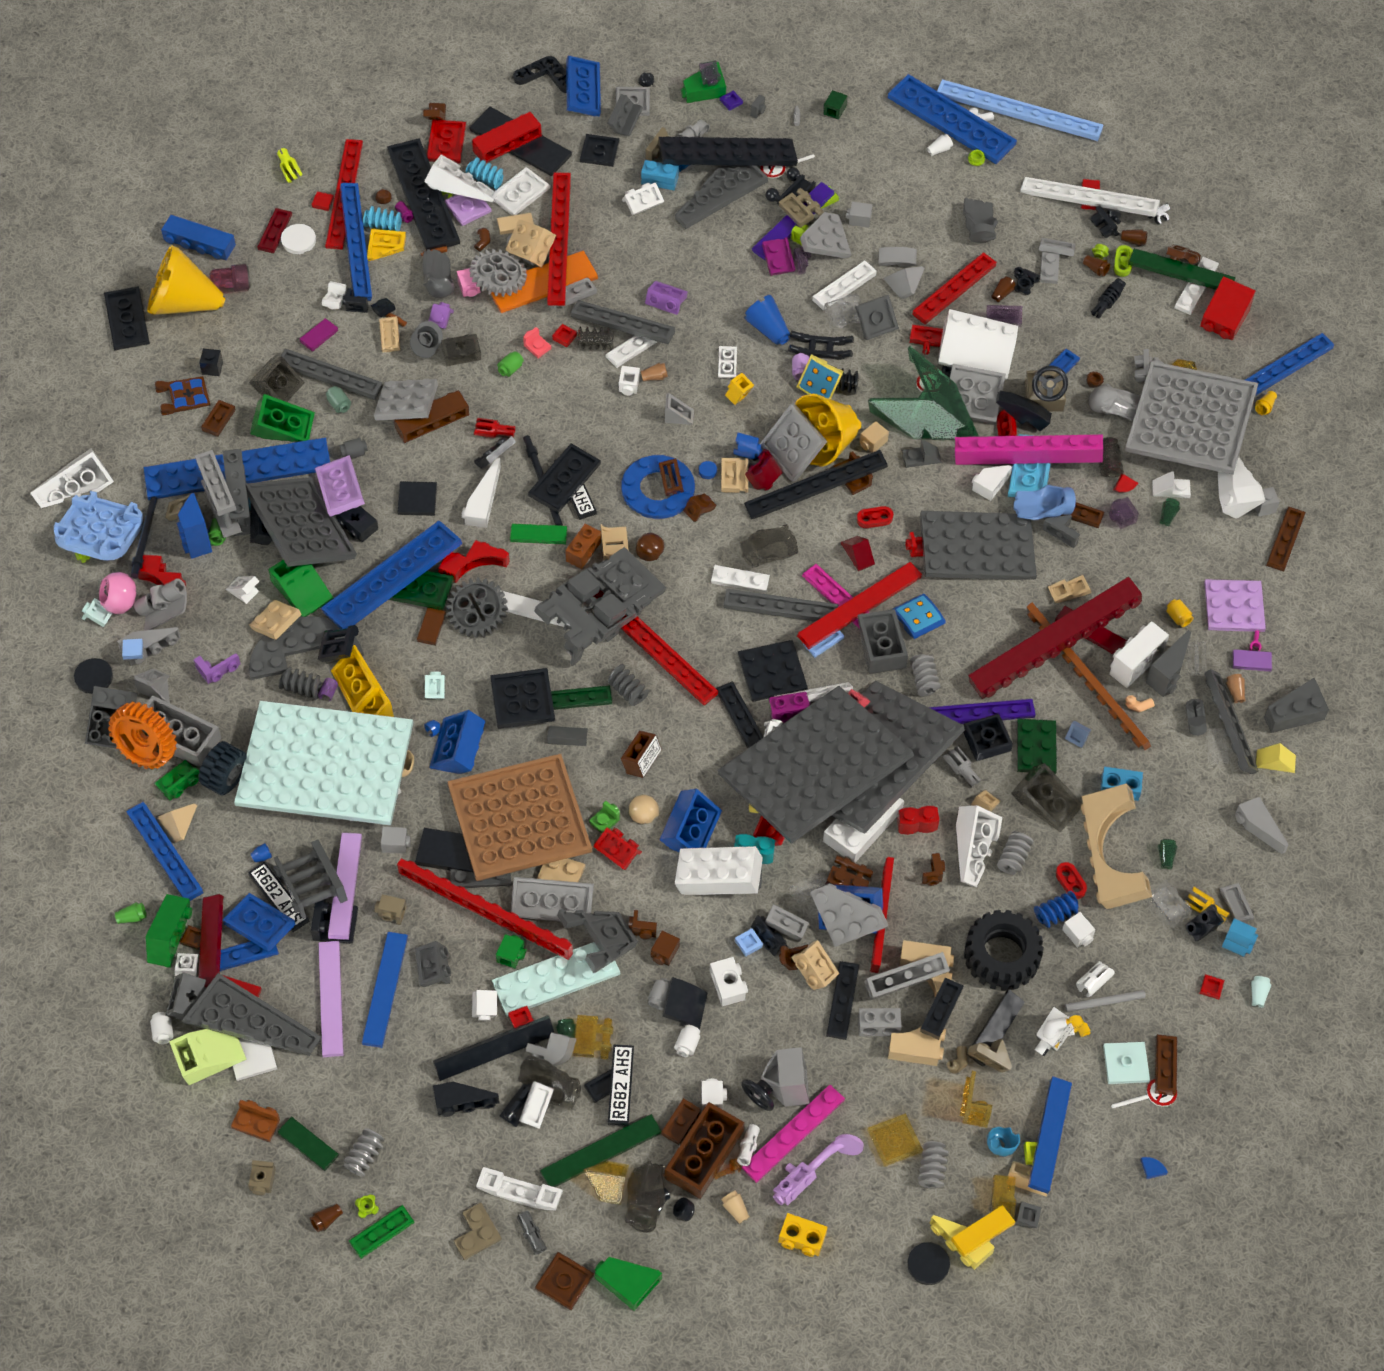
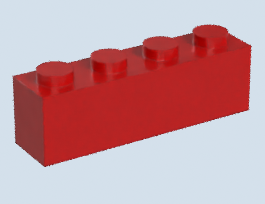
(506, 137)

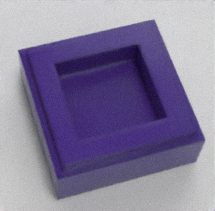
(731, 100)

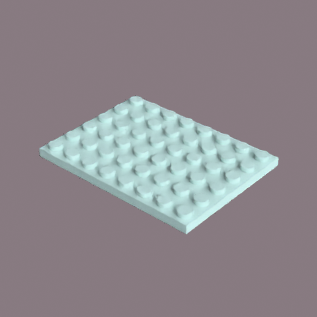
(324, 763)

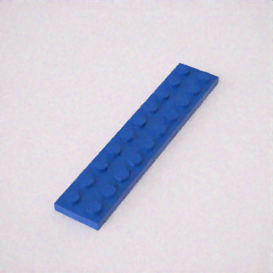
(259, 466)

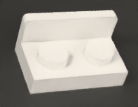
(643, 198)

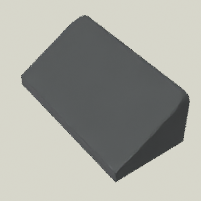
(567, 736)

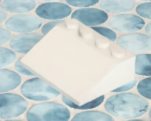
(977, 342)

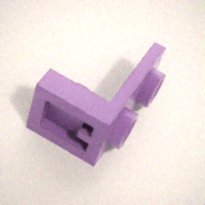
(215, 673)

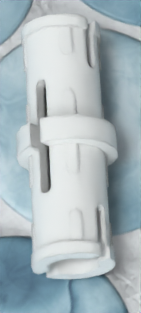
(748, 1145)

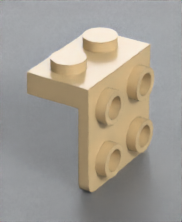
(530, 242)

